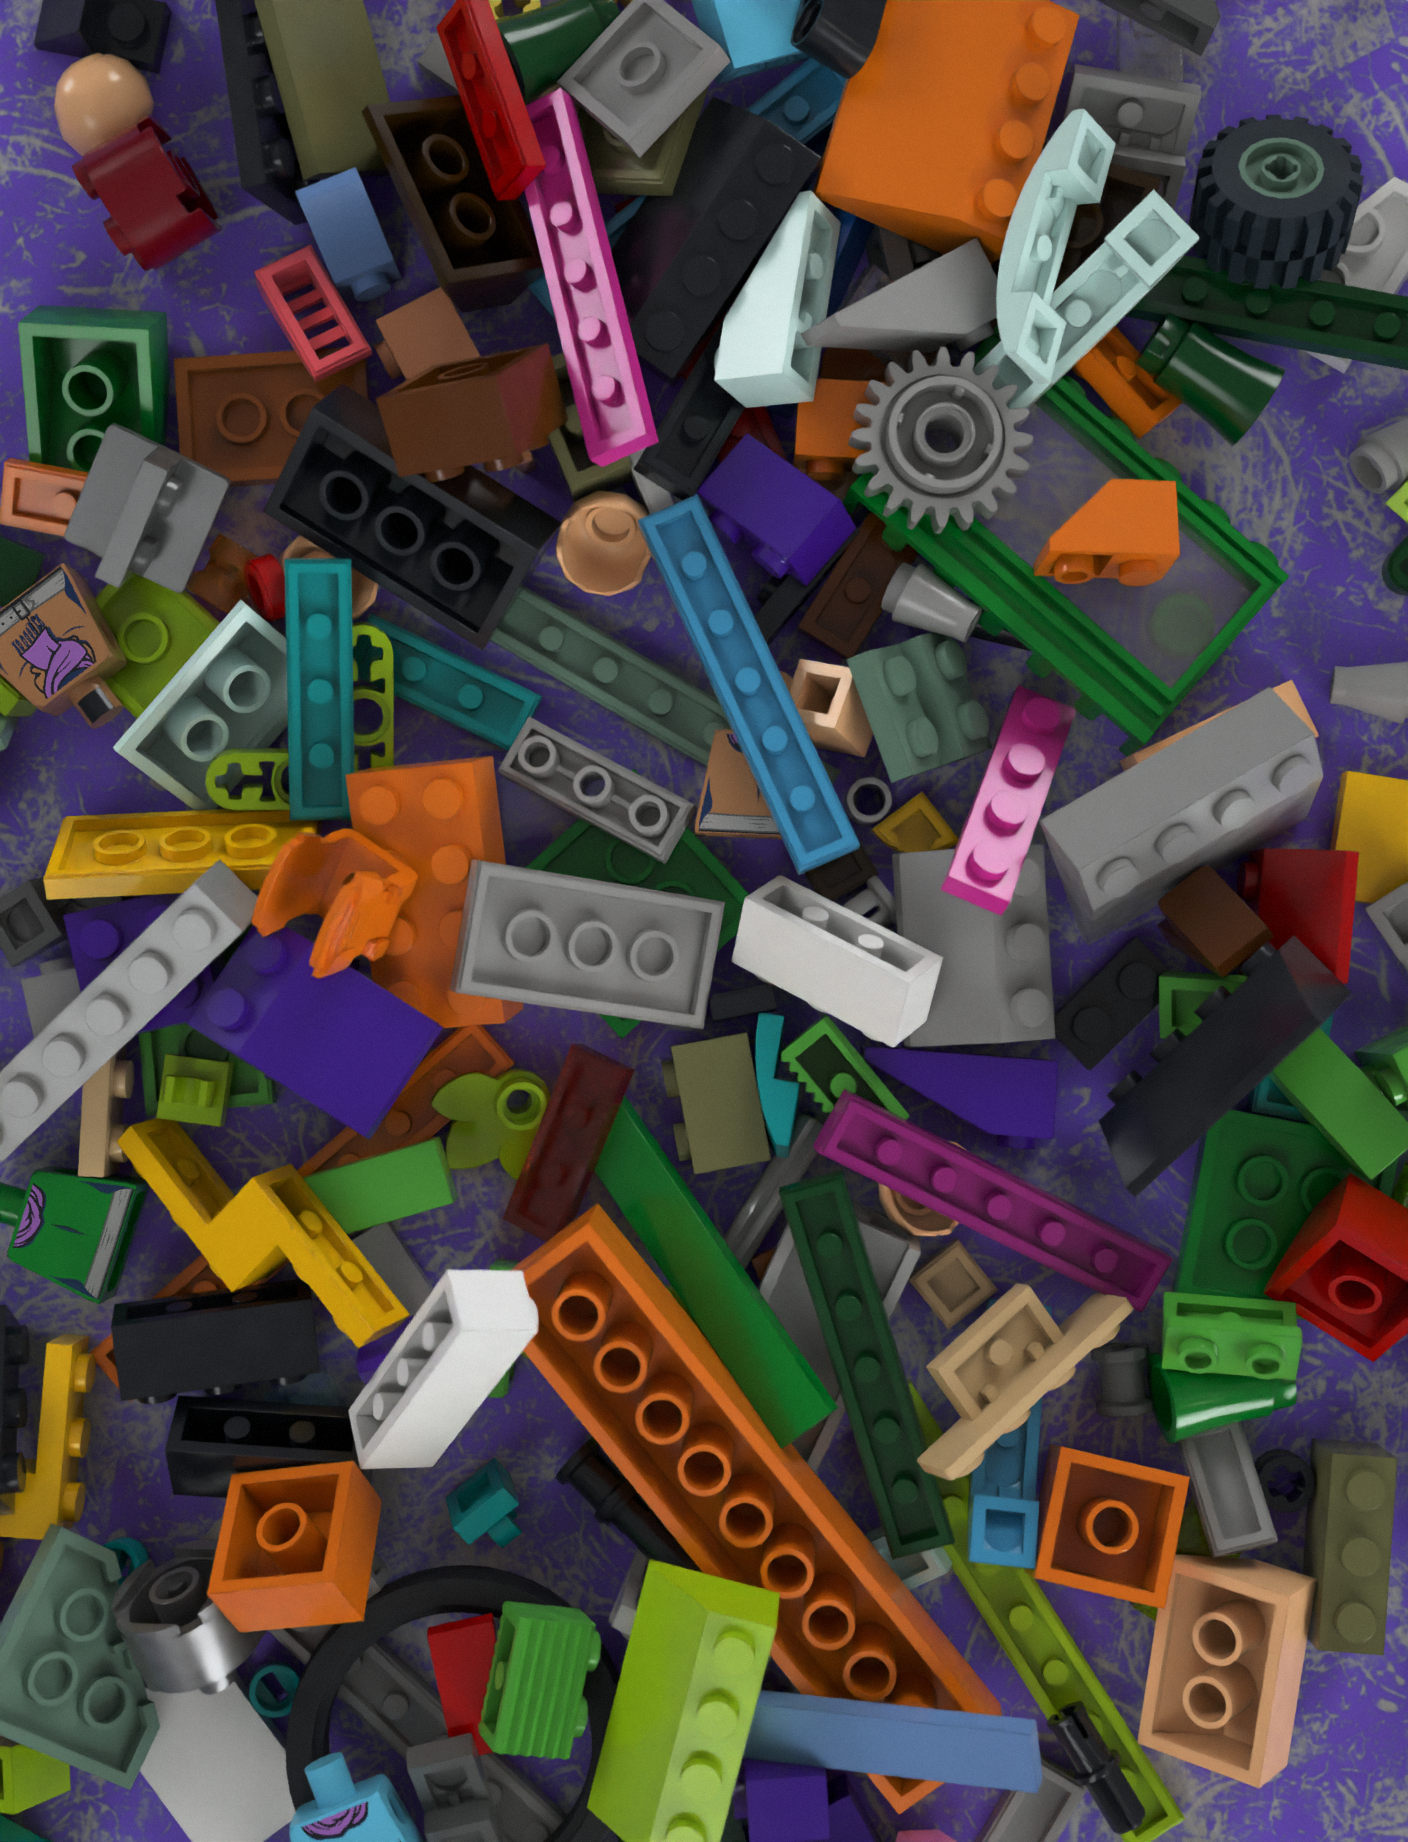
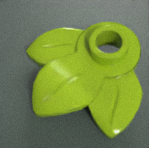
(485, 1124)

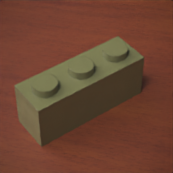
(1350, 1544)

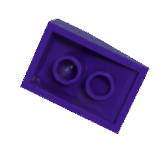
(323, 1038)

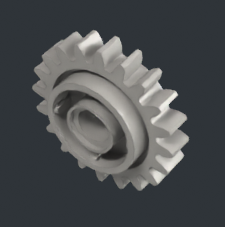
(948, 401)

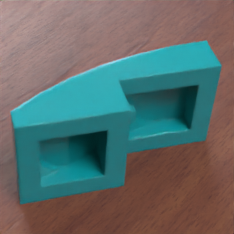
(776, 1096)

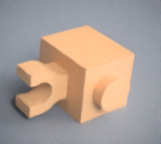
(830, 707)

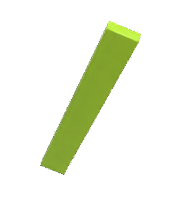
(1046, 1651)

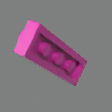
(1008, 801)

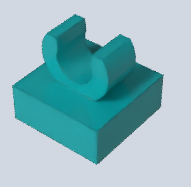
(484, 1505)

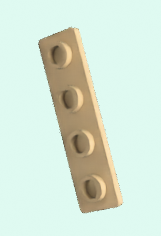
(1007, 1366)

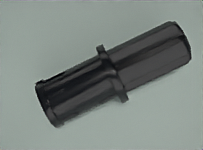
(1097, 1768)

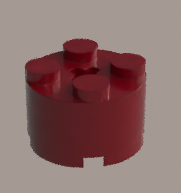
(150, 194)

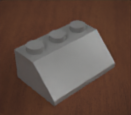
(992, 967)

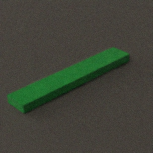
(711, 1281)

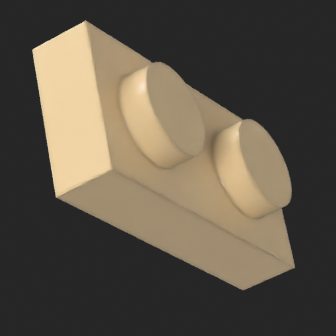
(103, 1117)

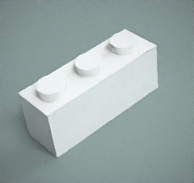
(836, 960)

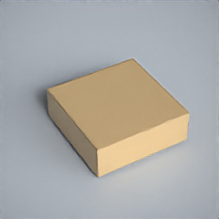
(952, 1283)

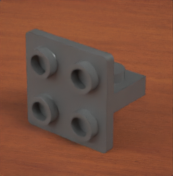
(145, 510)

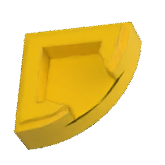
(915, 828)

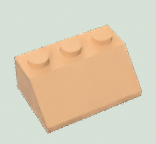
(1228, 1666)

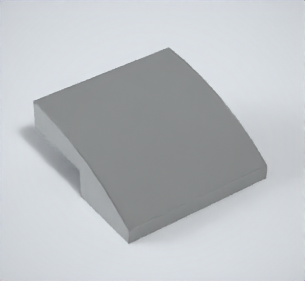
(1144, 118)

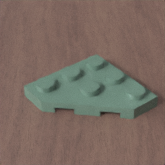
(66, 1667)

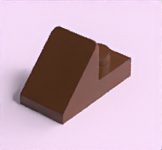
(1211, 922)

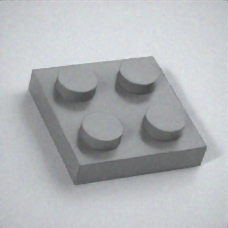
(643, 72)

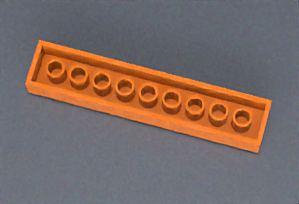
(727, 1489)

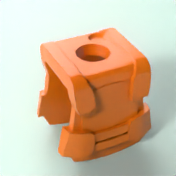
(346, 884)

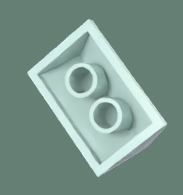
(218, 701)

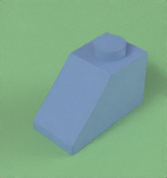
(349, 236)

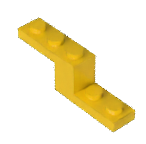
(262, 1227)
(64, 1436)

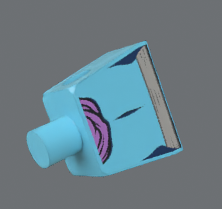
(349, 1810)

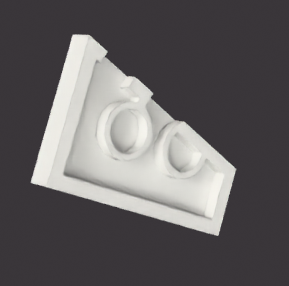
(1375, 251)

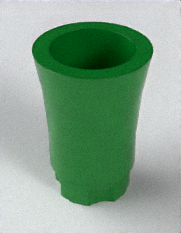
(1204, 1401)

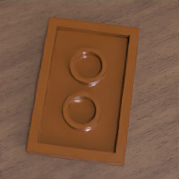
(250, 408)

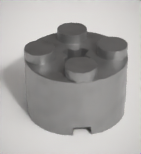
(174, 1626)

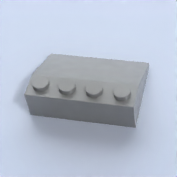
(1182, 810)

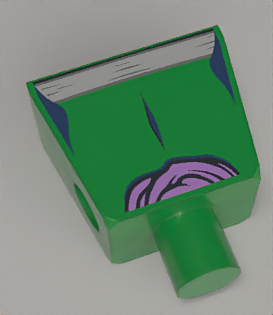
(74, 1227)

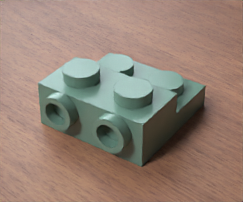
(920, 704)

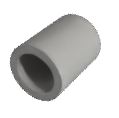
(883, 792)

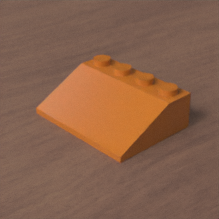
(947, 118)

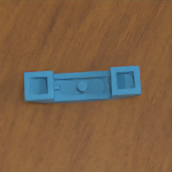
(1004, 1494)

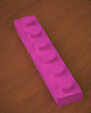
(586, 288)

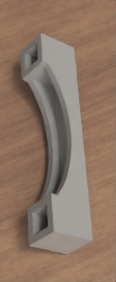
(121, 1001)

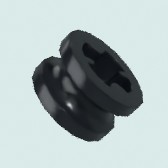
(1303, 1486)

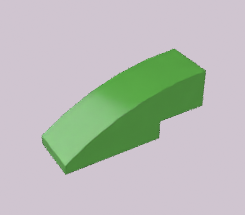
(1342, 1105)
(386, 1185)

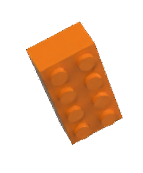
(434, 823)

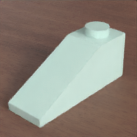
(788, 292)

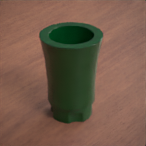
(551, 39)
(1209, 375)

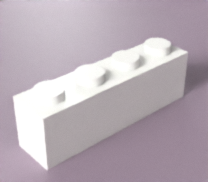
(442, 1368)

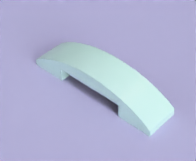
(1064, 176)
(1102, 291)

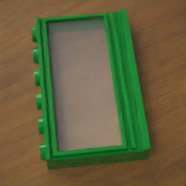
(1116, 644)

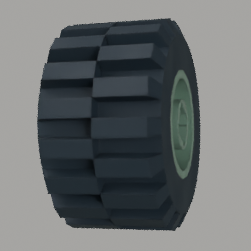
(1275, 201)

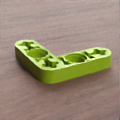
(252, 757)

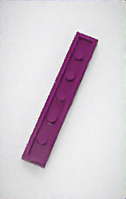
(991, 1200)

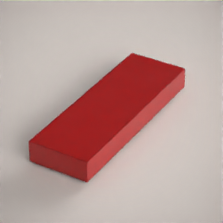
(491, 97)

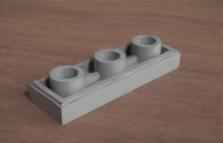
(626, 808)

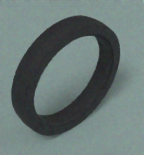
(410, 1598)

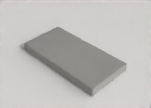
(586, 945)

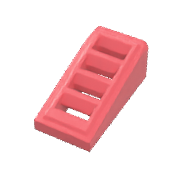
(292, 274)

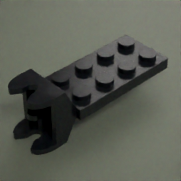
(260, 127)

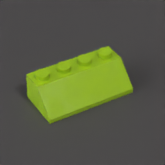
(683, 1706)

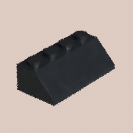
(697, 248)
(442, 546)
(1219, 1061)

